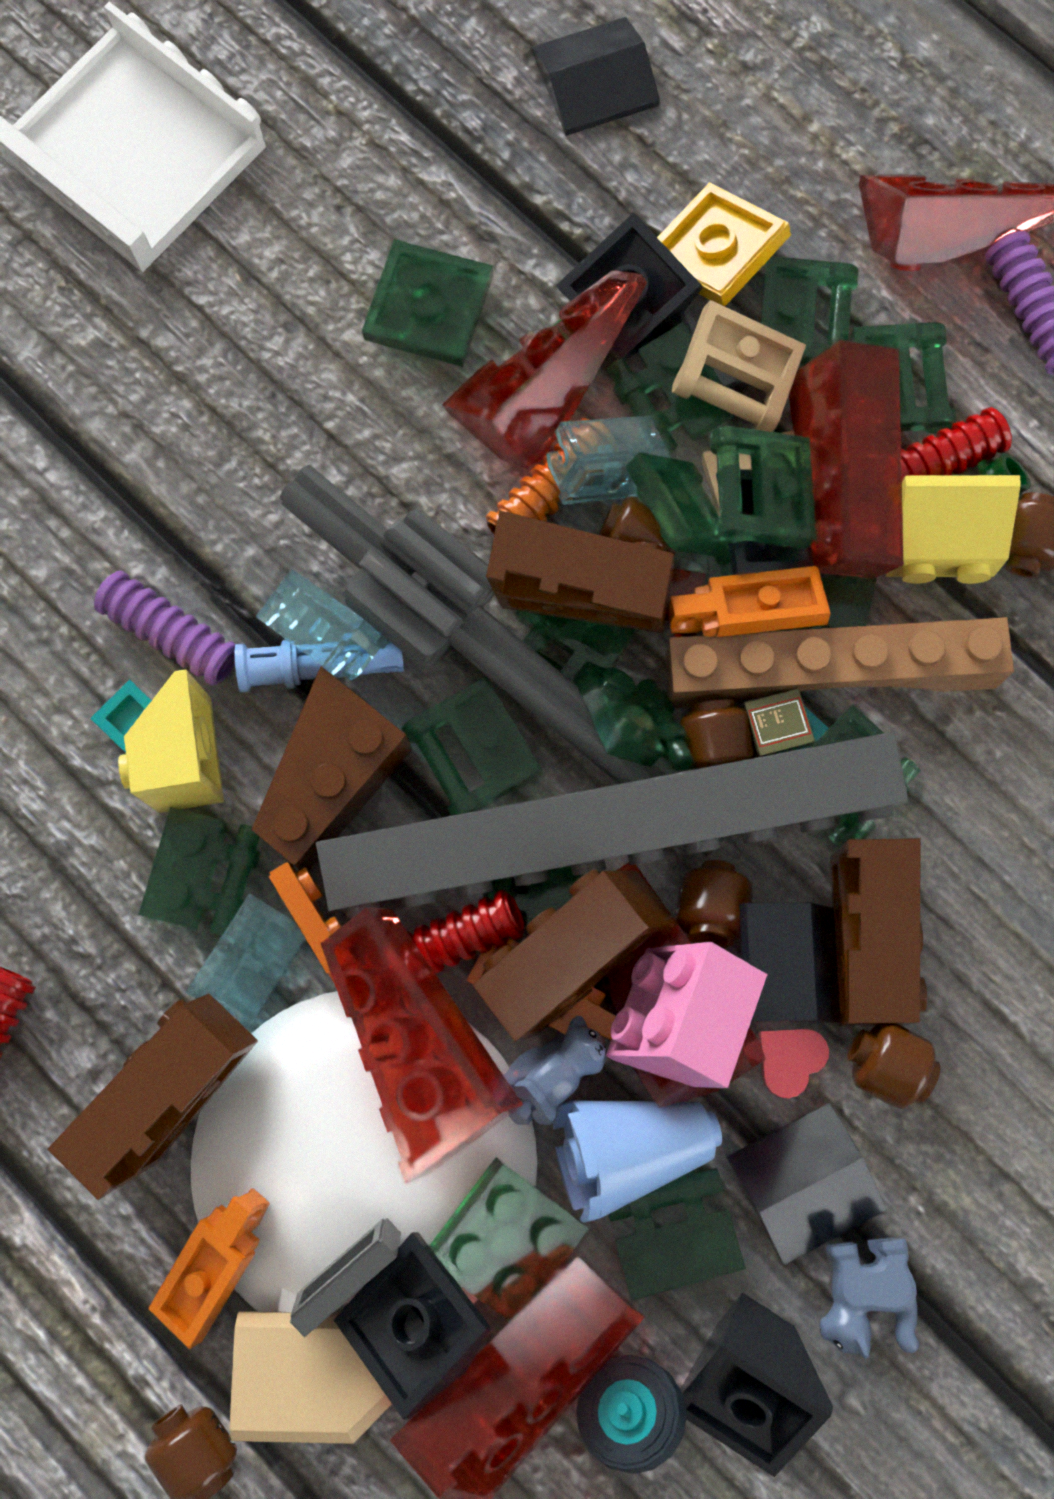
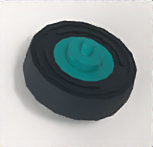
(631, 1414)

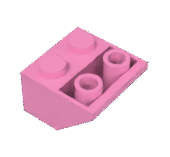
(687, 1014)

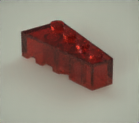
(852, 416)
(421, 1051)
(518, 1385)

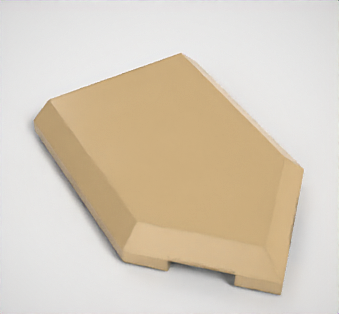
(299, 1385)

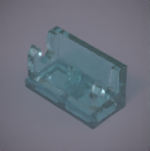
(598, 455)
(321, 626)
(249, 960)

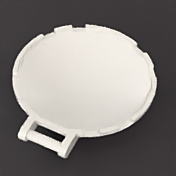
(310, 1138)

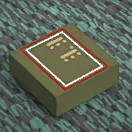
(779, 723)

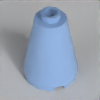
(629, 1149)

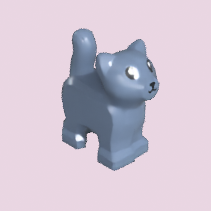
(552, 1073)
(863, 1288)

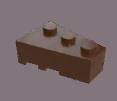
(579, 574)
(327, 771)
(878, 931)
(571, 950)
(153, 1095)

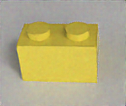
(957, 526)
(174, 749)

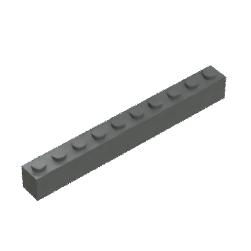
(612, 822)

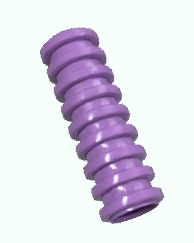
(1027, 288)
(165, 627)

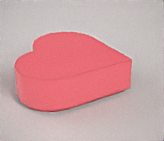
(790, 1059)

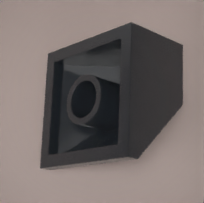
(756, 1387)

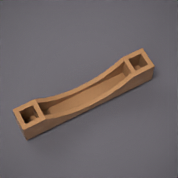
(908, 655)

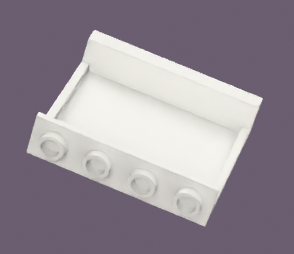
(134, 140)

